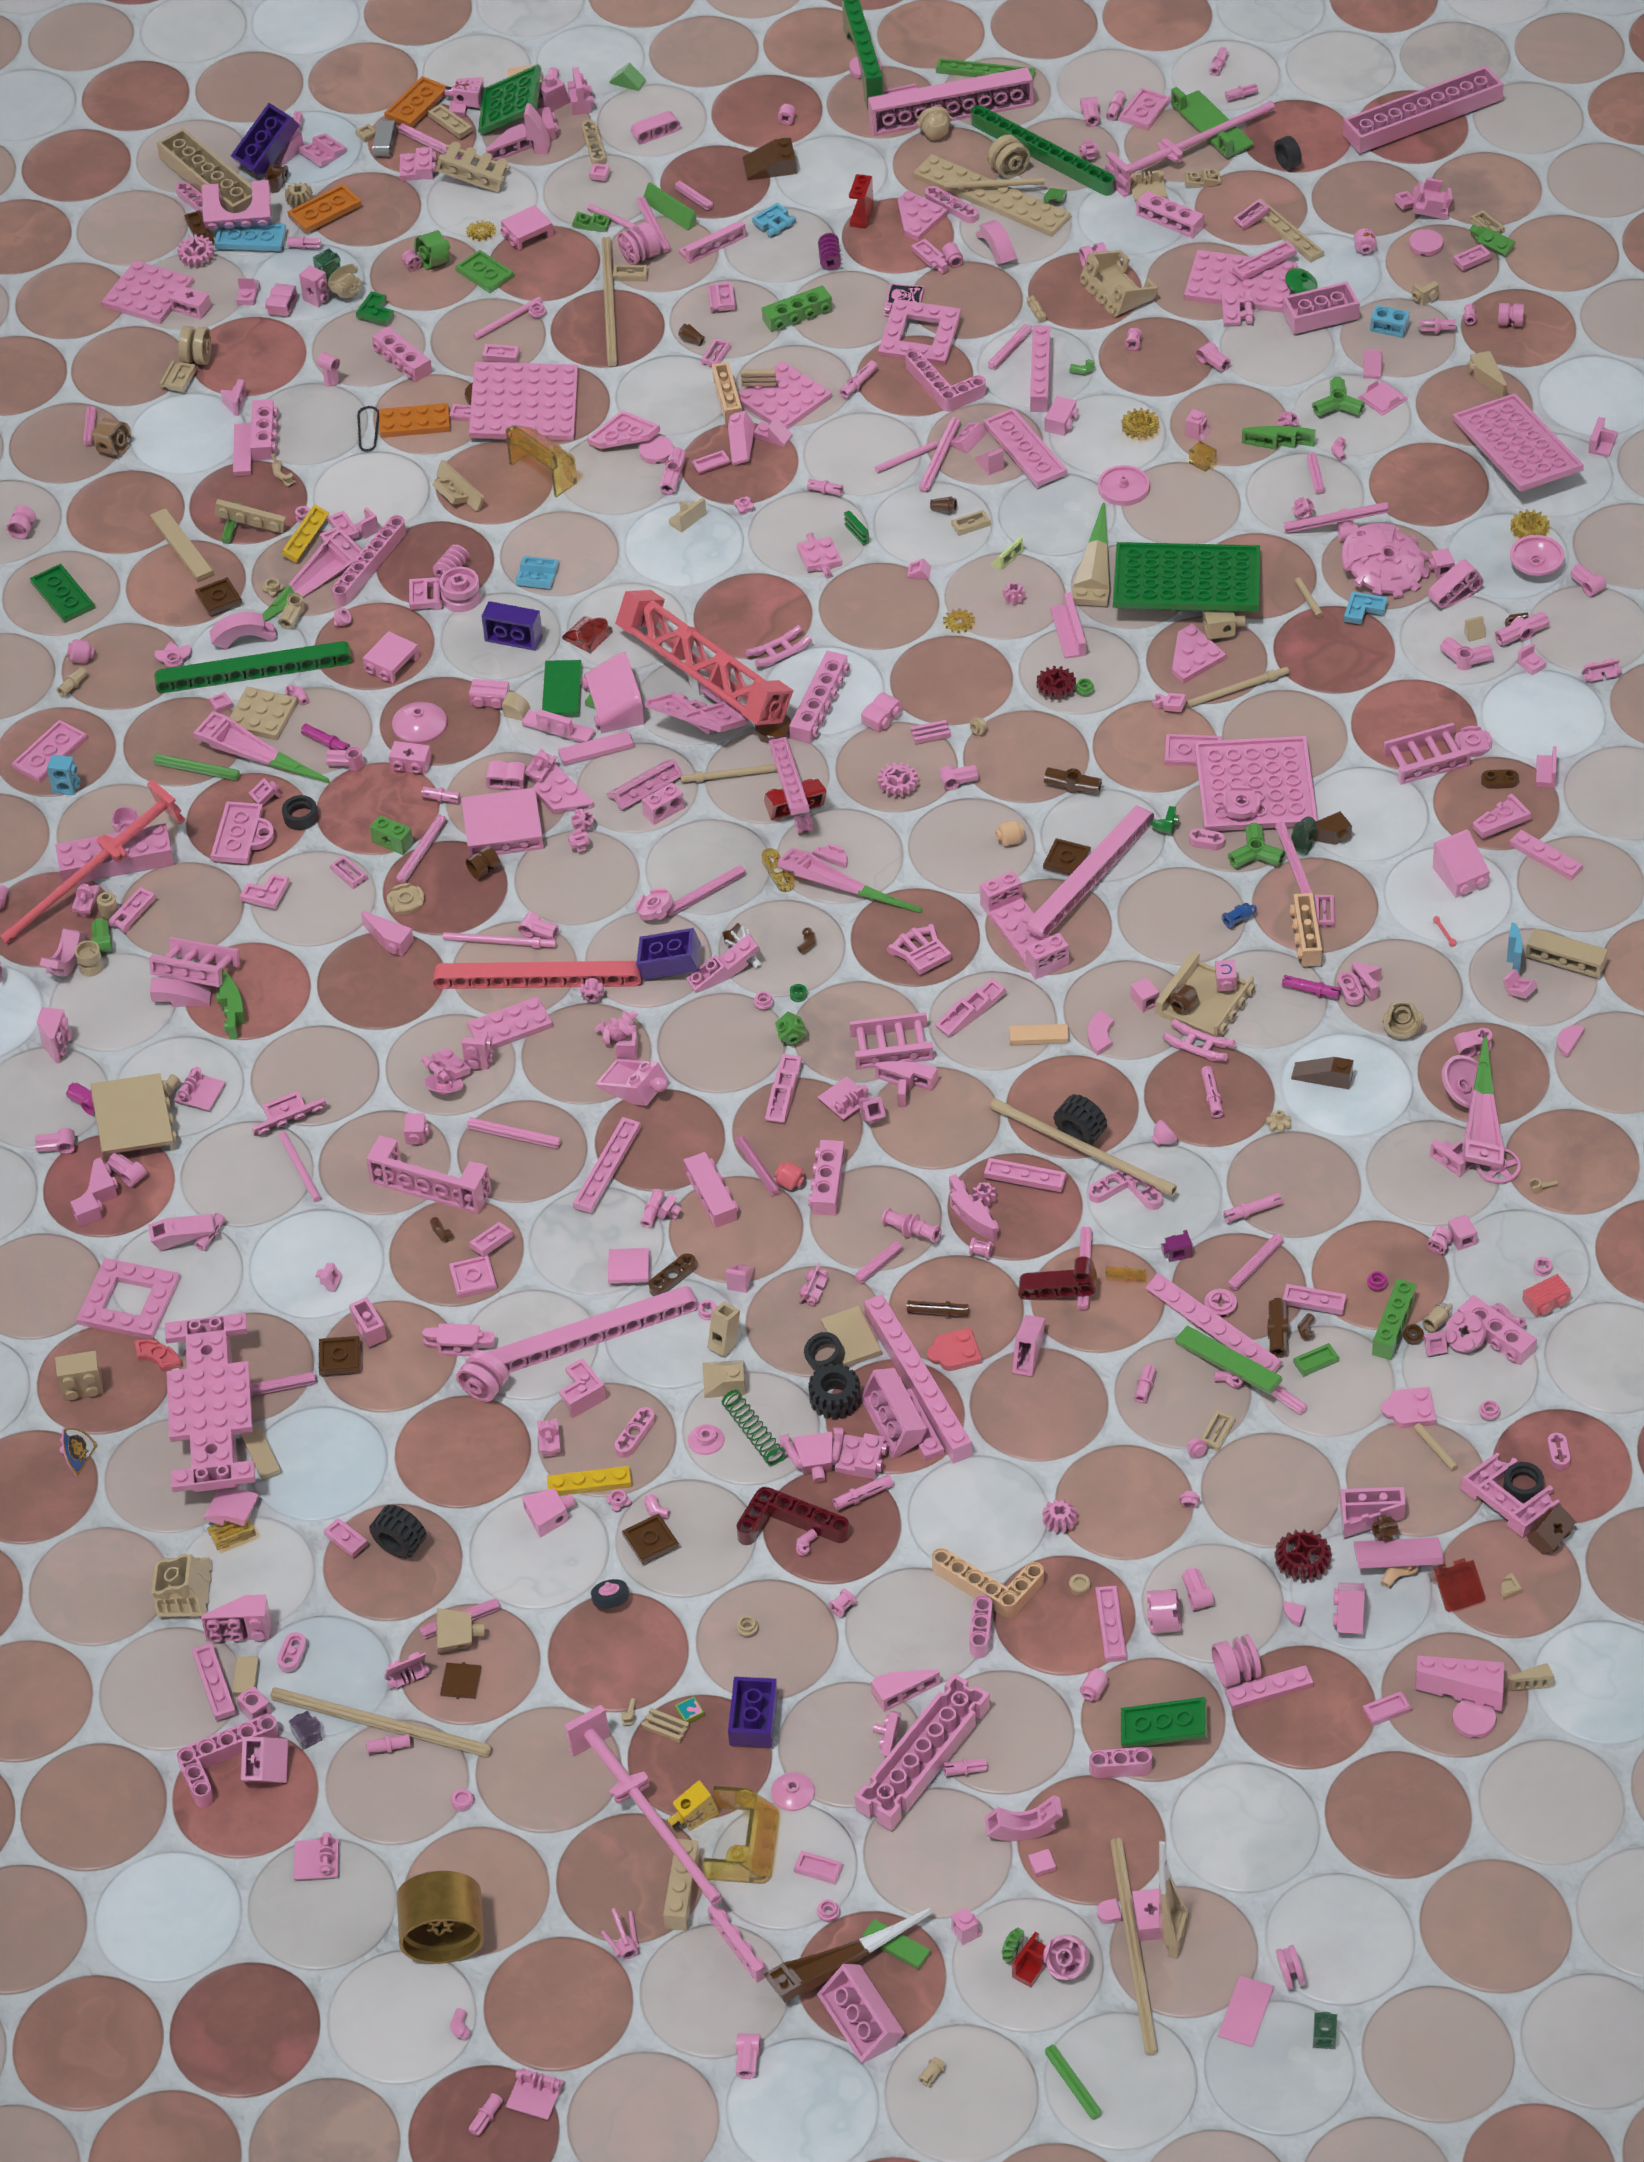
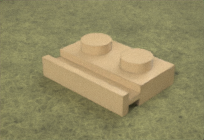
(178, 376)

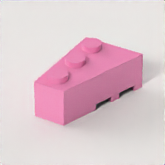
(1363, 1505)

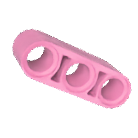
(655, 127)
(978, 1634)
(1111, 1768)

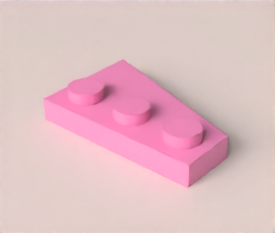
(1502, 817)

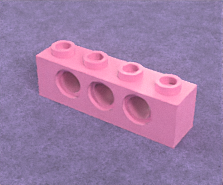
(1169, 214)
(401, 354)
(262, 429)
(827, 1177)
(1502, 1332)

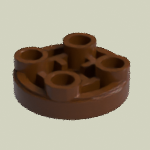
(773, 731)

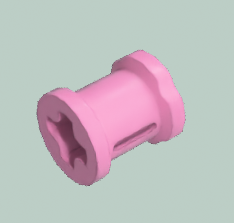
(1133, 339)
(981, 1248)
(842, 1602)

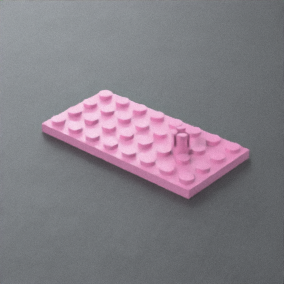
(1518, 442)

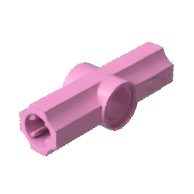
(673, 470)
(1522, 628)

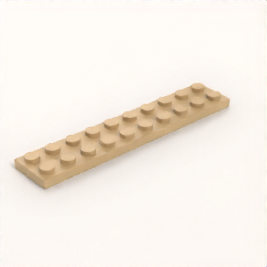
(999, 199)

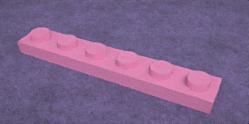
(606, 1165)

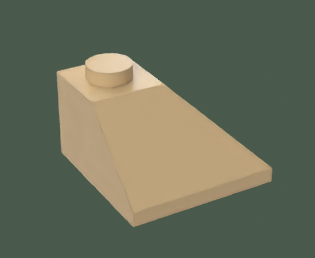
(723, 1377)

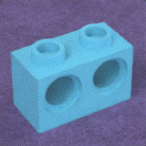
(1389, 321)
(63, 774)

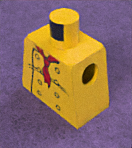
(693, 1807)

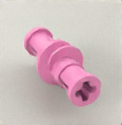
(911, 1225)

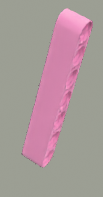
(369, 560)

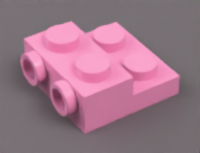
(418, 165)
(861, 1455)

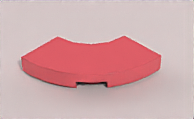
(158, 1353)

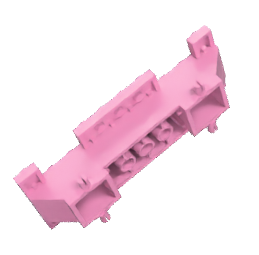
(209, 1403)

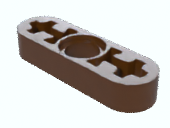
(676, 1267)

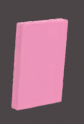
(1144, 108)
(1181, 748)

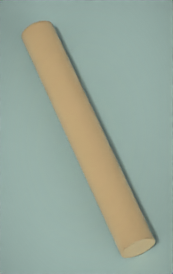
(1307, 595)
(1436, 1447)

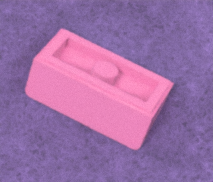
(968, 437)

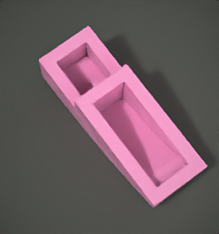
(536, 130)
(179, 992)
(914, 1073)

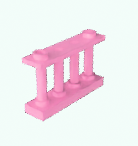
(1429, 767)
(191, 971)
(909, 1053)

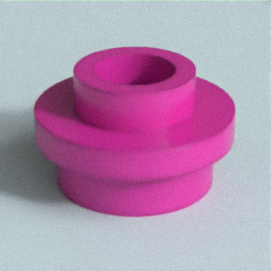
(1377, 1280)

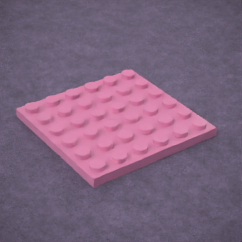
(523, 396)
(1270, 766)

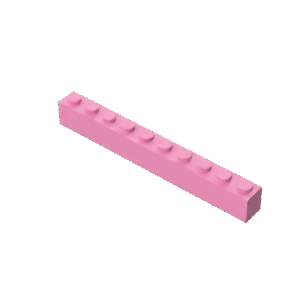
(918, 1378)

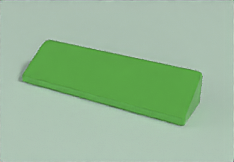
(670, 207)

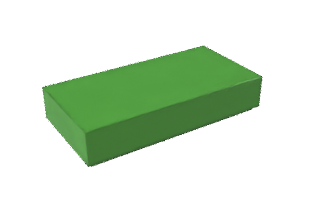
(1316, 1359)

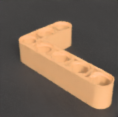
(1016, 1593)

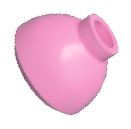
(1163, 1134)

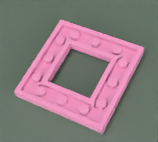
(901, 311)
(112, 1271)

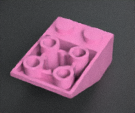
(239, 1620)

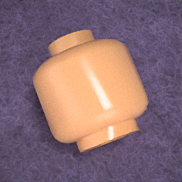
(1009, 833)

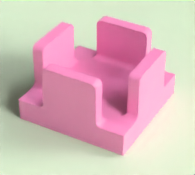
(1429, 199)

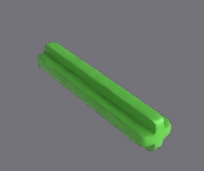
(229, 530)

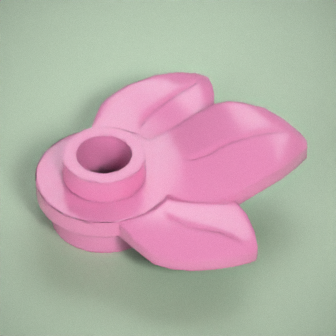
(173, 655)

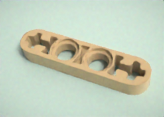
(593, 143)

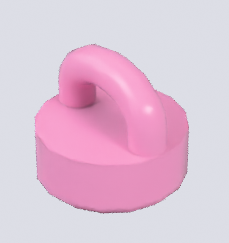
(342, 617)

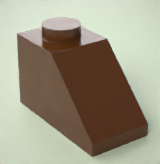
(1333, 829)

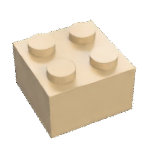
(79, 1375)

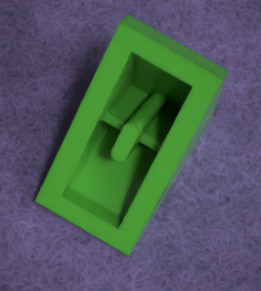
(628, 78)

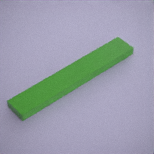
(973, 69)
(1228, 1359)

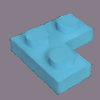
(1361, 603)

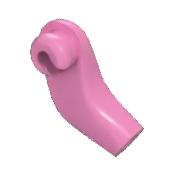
(1520, 1321)

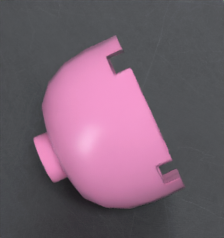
(1066, 1957)

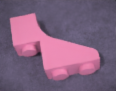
(101, 1189)

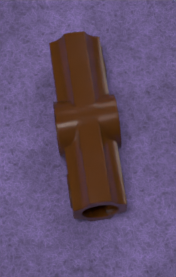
(1072, 780)
(1278, 1327)

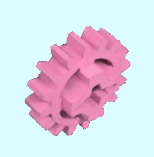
(195, 250)
(898, 779)

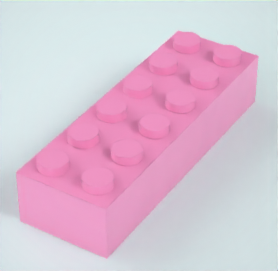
(144, 852)

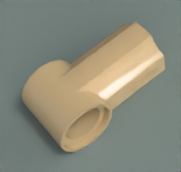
(292, 610)

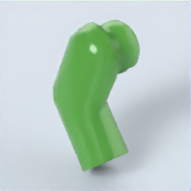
(1088, 367)

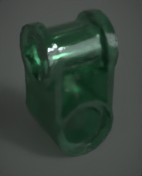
(1303, 835)

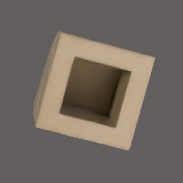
(515, 706)

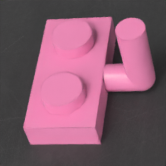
(890, 1730)

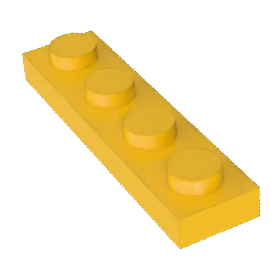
(305, 533)
(590, 1480)

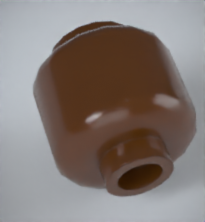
(1183, 998)

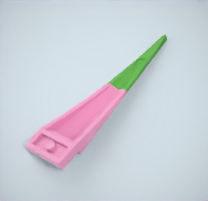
(326, 563)
(229, 736)
(812, 868)
(1482, 1134)

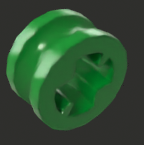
(797, 997)

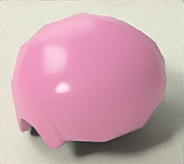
(123, 818)

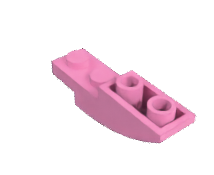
(724, 967)
(971, 1212)

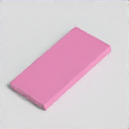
(58, 740)
(1398, 1553)

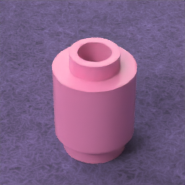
(952, 254)
(1094, 1684)

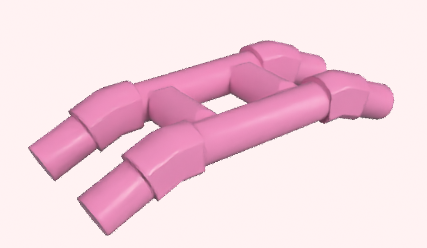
(784, 641)
(1191, 1035)

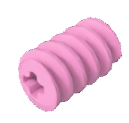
(454, 557)

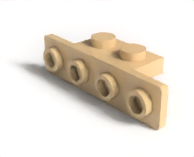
(456, 488)

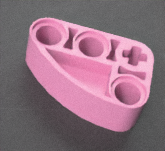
(1456, 585)

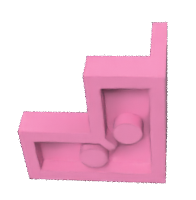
(585, 1391)

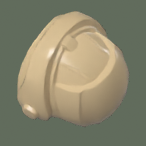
(934, 122)
(344, 282)
(1402, 1020)

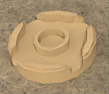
(405, 899)

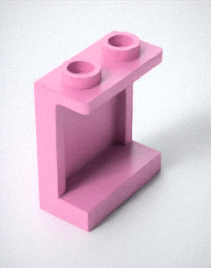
(525, 226)
(389, 656)

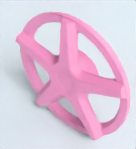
(1488, 1177)

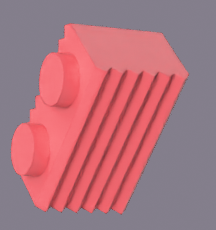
(1546, 1295)

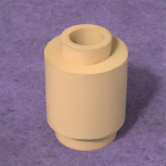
(107, 905)

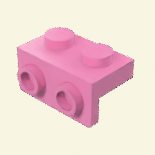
(478, 1051)

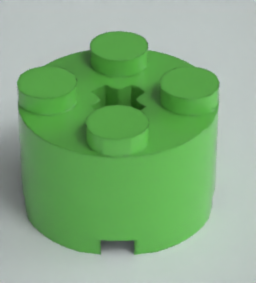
(432, 249)

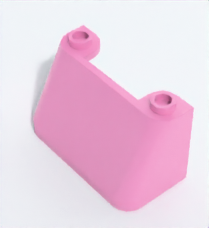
(614, 694)

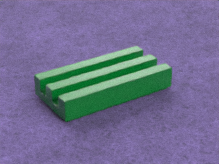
(856, 528)

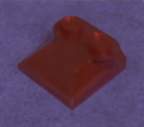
(588, 633)

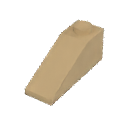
(1487, 372)

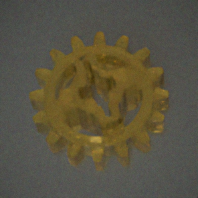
(1140, 423)
(1529, 524)

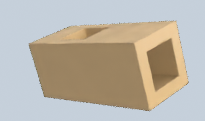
(723, 1329)

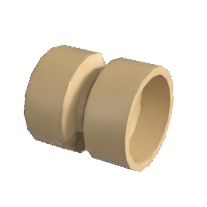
(89, 958)

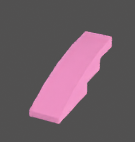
(971, 1008)
(783, 1088)

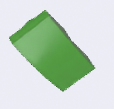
(592, 223)

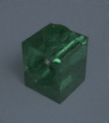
(1322, 2038)

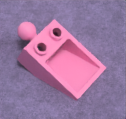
(633, 1080)

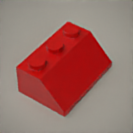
(777, 804)

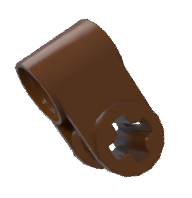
(276, 177)

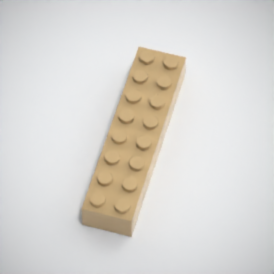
(203, 167)

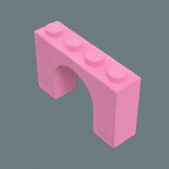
(256, 214)

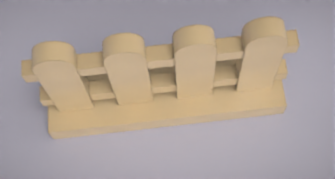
(472, 174)

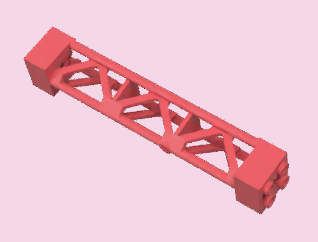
(765, 699)

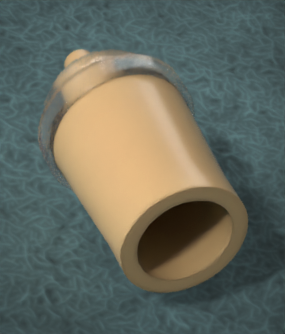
(1438, 1316)

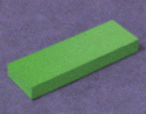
(901, 1947)

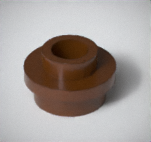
(1413, 1329)

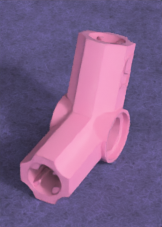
(1464, 655)

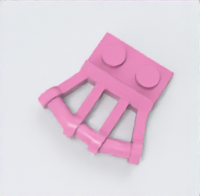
(922, 958)

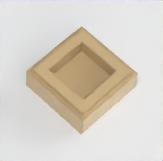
(366, 133)

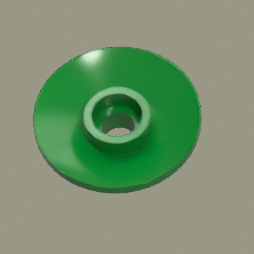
(1300, 280)

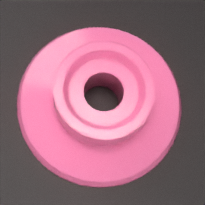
(706, 1439)

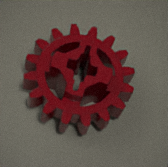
(1056, 682)

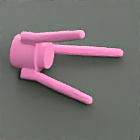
(626, 1947)

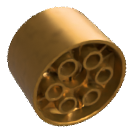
(440, 1917)

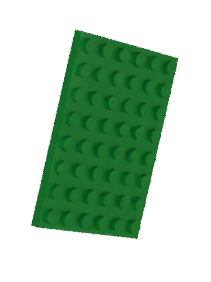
(1186, 576)

